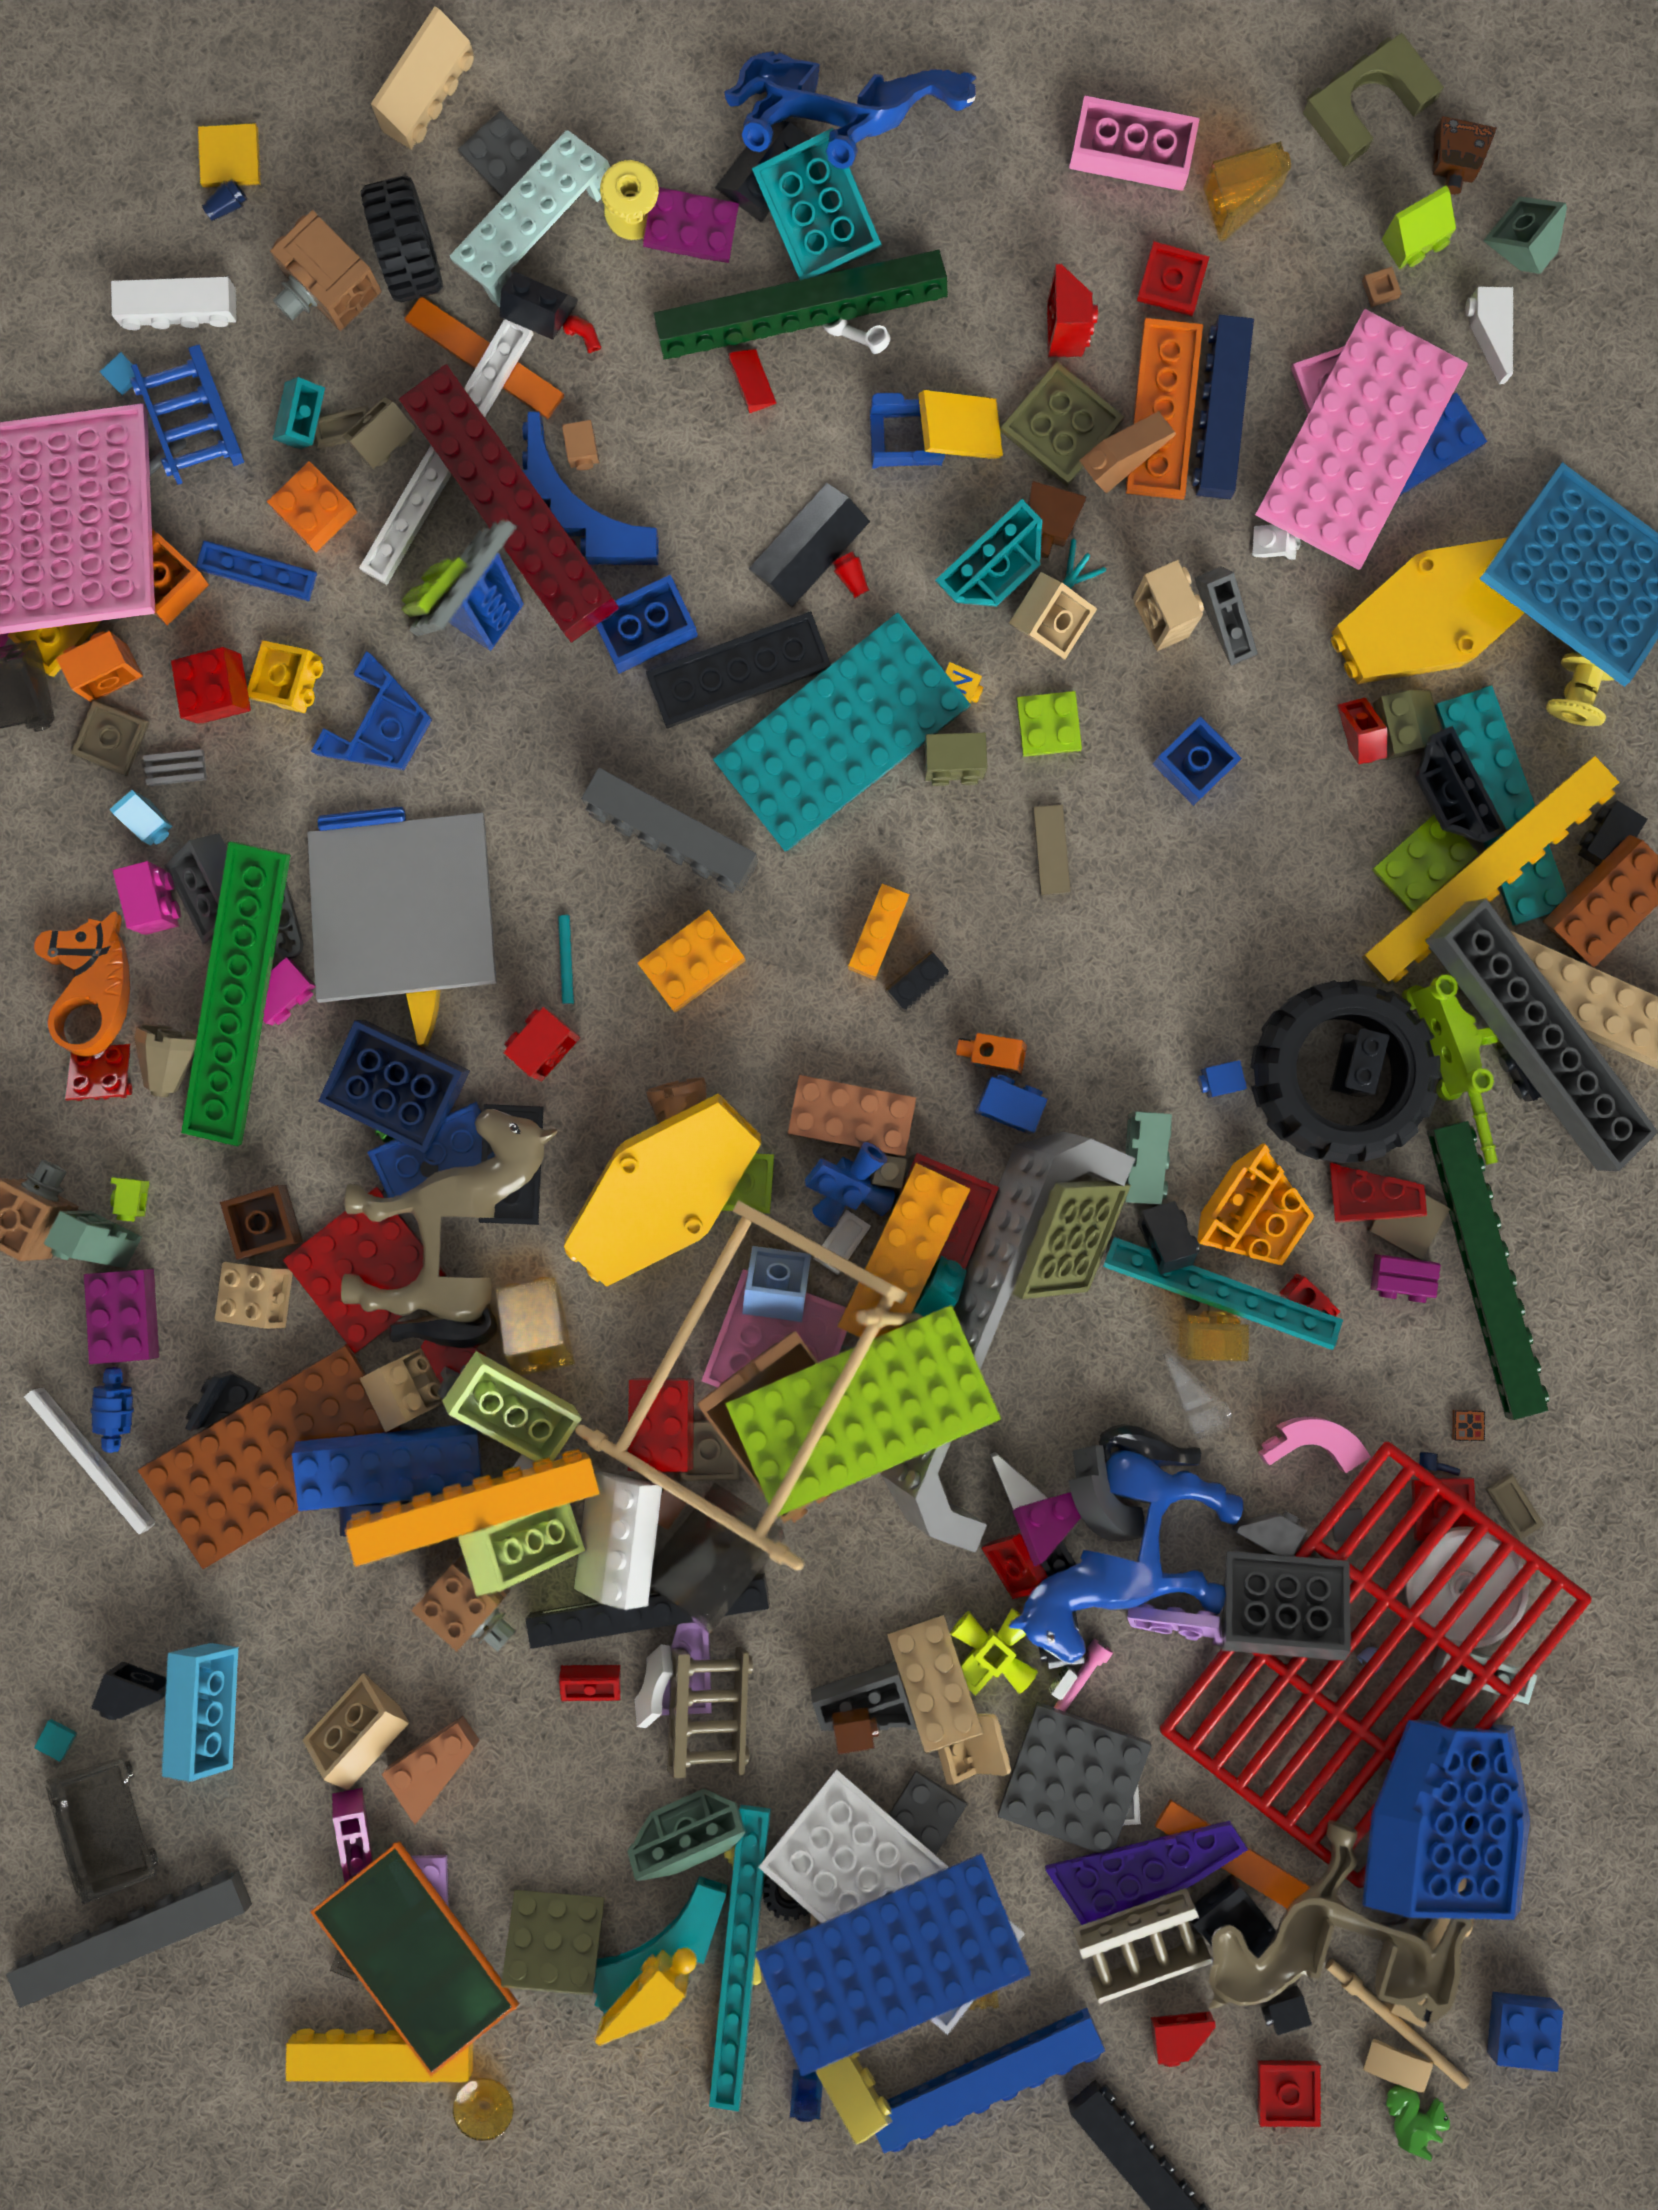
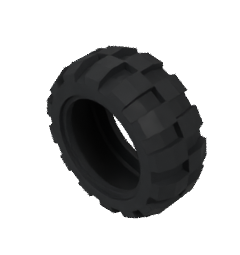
(1410, 1056)

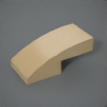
(1398, 2066)

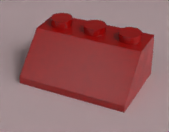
(1069, 315)

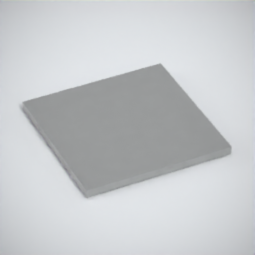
(401, 908)

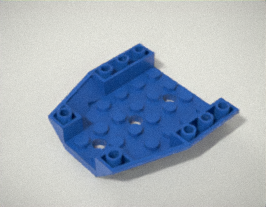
(1419, 1831)

